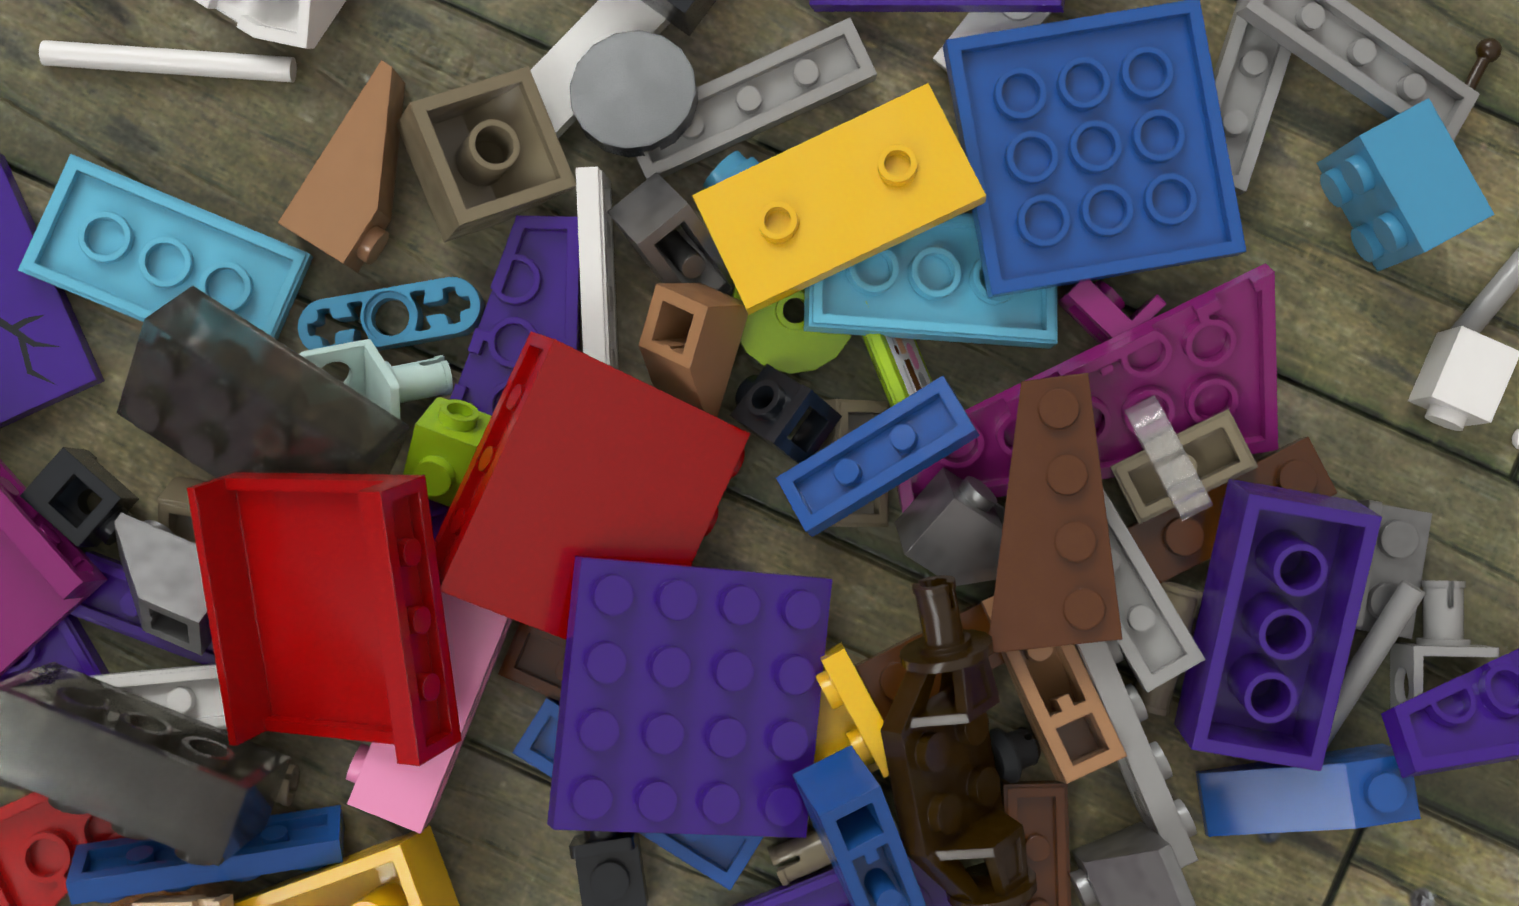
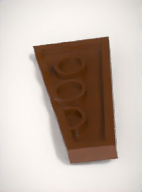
(1055, 539)

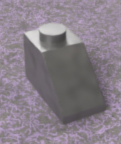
(670, 236)
(1130, 870)

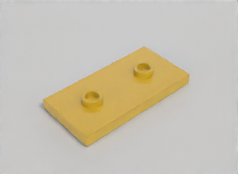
(839, 198)

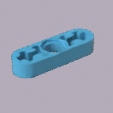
(435, 294)

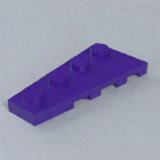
(1459, 722)

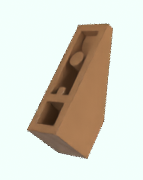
(352, 184)
(1062, 708)

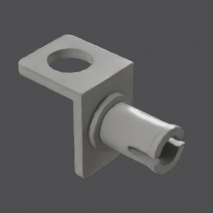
(1441, 637)

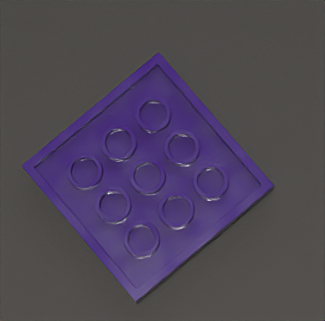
(687, 699)

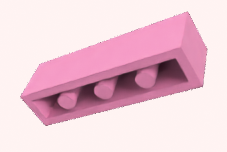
(409, 792)

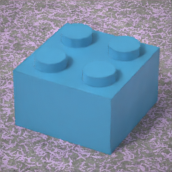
(1403, 187)

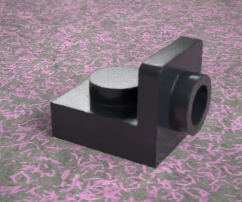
(609, 868)

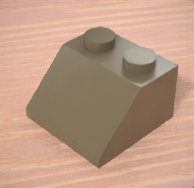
(484, 152)

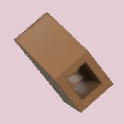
(692, 342)

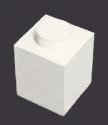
(1463, 378)

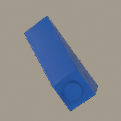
(1351, 792)
(858, 831)

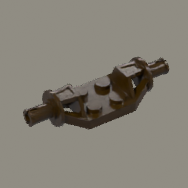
(946, 763)

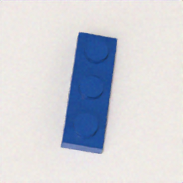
(877, 456)

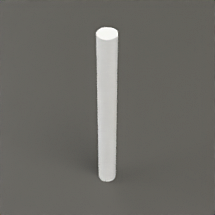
(168, 61)

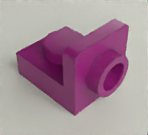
(1099, 309)

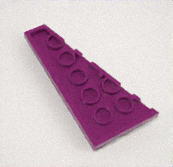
(1192, 358)

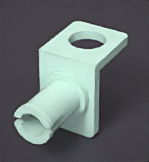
(382, 382)

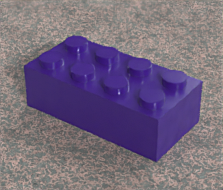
(1276, 624)

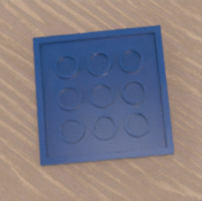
(1094, 147)

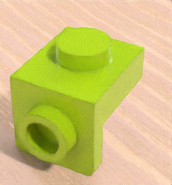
(445, 445)

